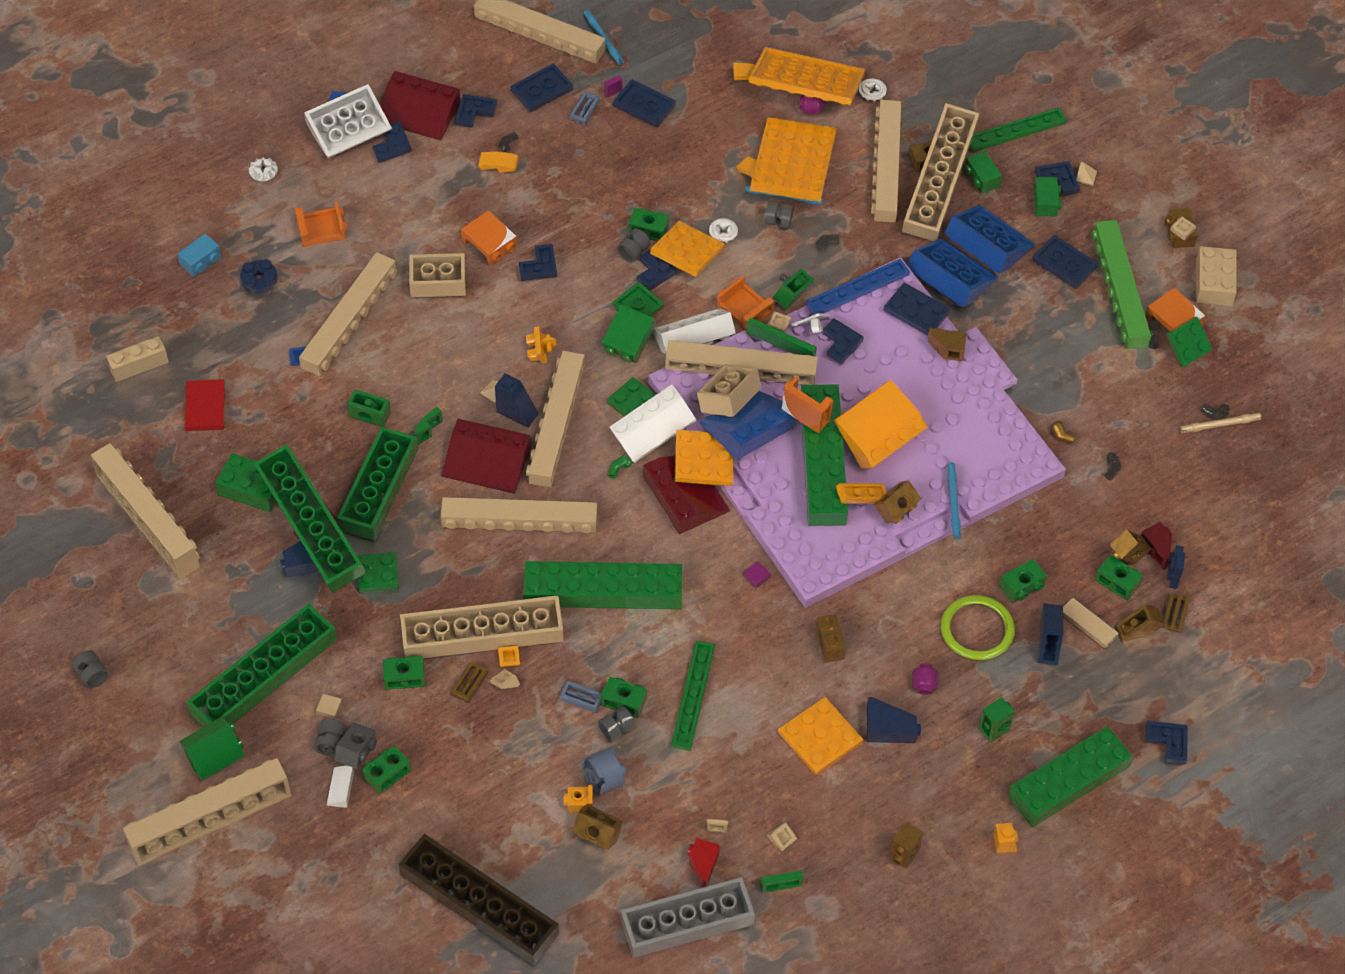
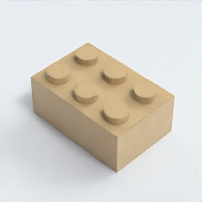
(437, 275)
(1216, 276)
(729, 390)

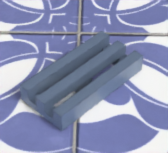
(580, 118)
(581, 700)

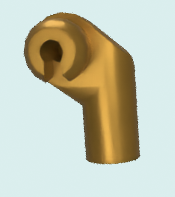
(1060, 433)

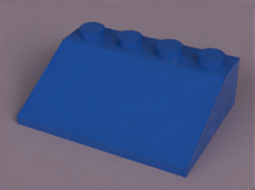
(988, 238)
(951, 272)
(751, 427)

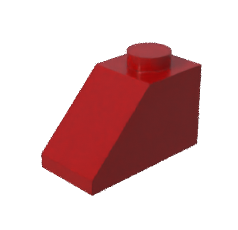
(703, 859)

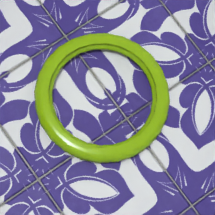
(970, 654)

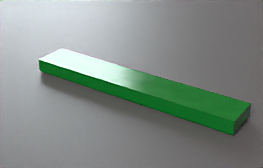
(1017, 129)
(693, 696)

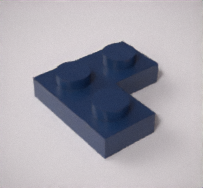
(473, 105)
(395, 145)
(1064, 174)
(542, 267)
(657, 272)
(845, 340)
(1176, 566)
(1173, 736)

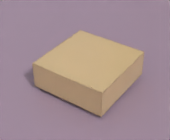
(1183, 228)
(780, 321)
(329, 706)

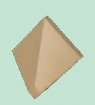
(1086, 174)
(489, 391)
(505, 680)
(717, 825)
(781, 836)

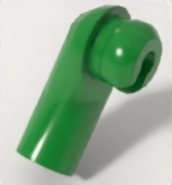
(624, 461)

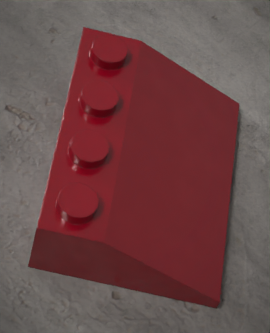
(420, 104)
(486, 456)
(683, 502)

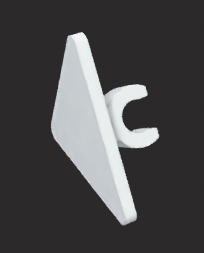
(815, 322)

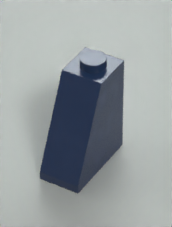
(514, 401)
(297, 561)
(1050, 633)
(890, 723)

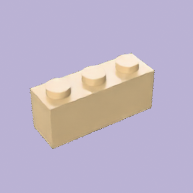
(137, 359)

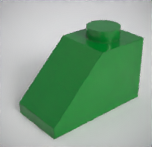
(793, 288)

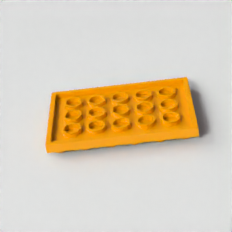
(807, 76)
(793, 159)

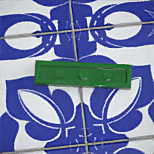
(779, 338)

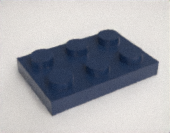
(541, 87)
(644, 103)
(1065, 261)
(916, 308)

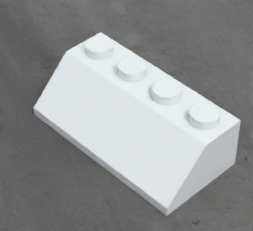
(698, 328)
(652, 423)

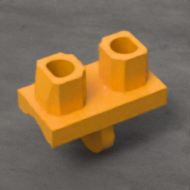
(542, 343)

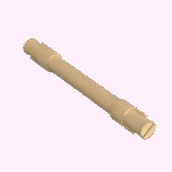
(1196, 427)

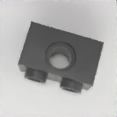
(355, 745)

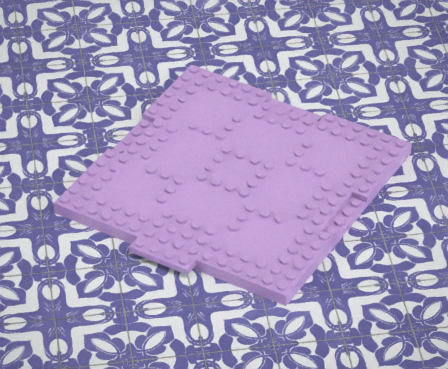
(967, 421)

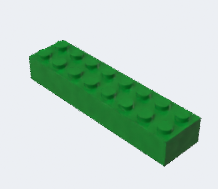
(824, 463)
(310, 518)
(606, 584)
(263, 668)

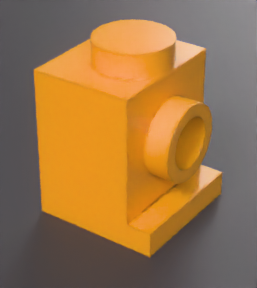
(578, 797)
(1005, 838)

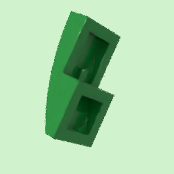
(431, 420)

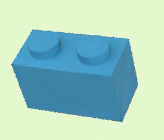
(199, 255)

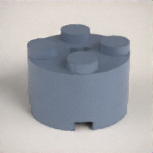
(604, 771)

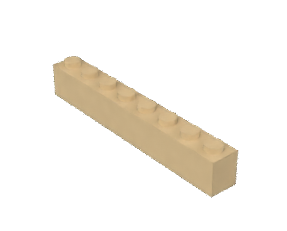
(541, 28)
(887, 161)
(348, 314)
(711, 358)
(556, 419)
(519, 515)

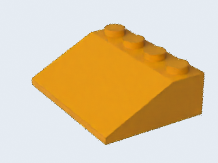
(880, 424)

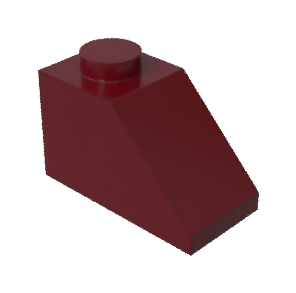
(1159, 539)

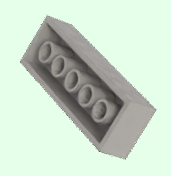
(687, 917)

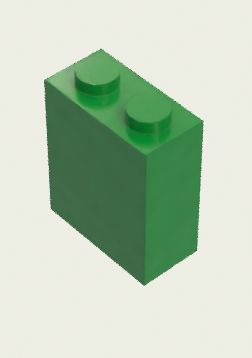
(628, 334)
(212, 748)

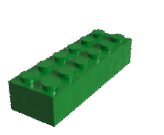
(377, 483)
(1070, 776)

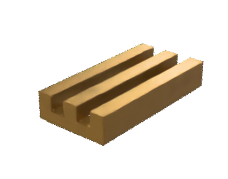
(1179, 599)
(461, 695)

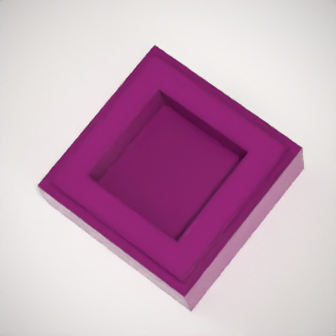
(613, 86)
(756, 574)

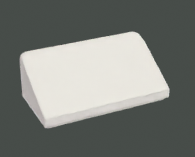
(340, 786)

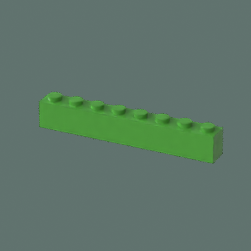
(1121, 284)

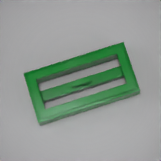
(781, 881)

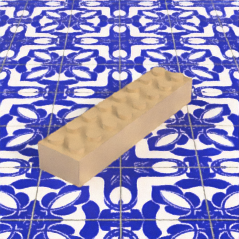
(940, 172)
(146, 511)
(482, 627)
(207, 811)

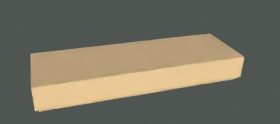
(1089, 623)

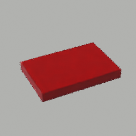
(205, 405)

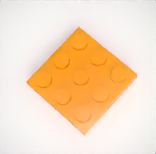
(687, 248)
(702, 459)
(820, 736)

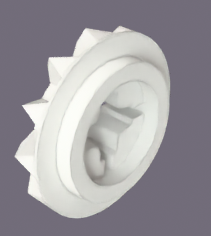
(869, 84)
(269, 172)
(723, 224)

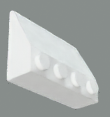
(347, 121)

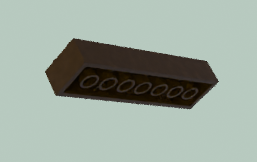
(479, 899)

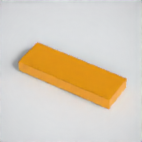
(860, 492)

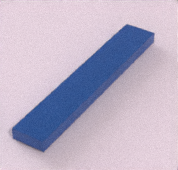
(858, 287)

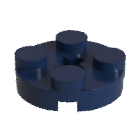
(257, 267)

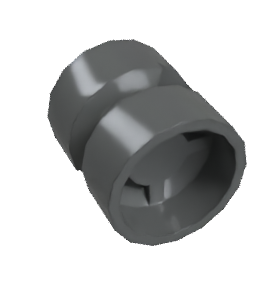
(778, 214)
(632, 246)
(90, 669)
(618, 723)
(330, 733)

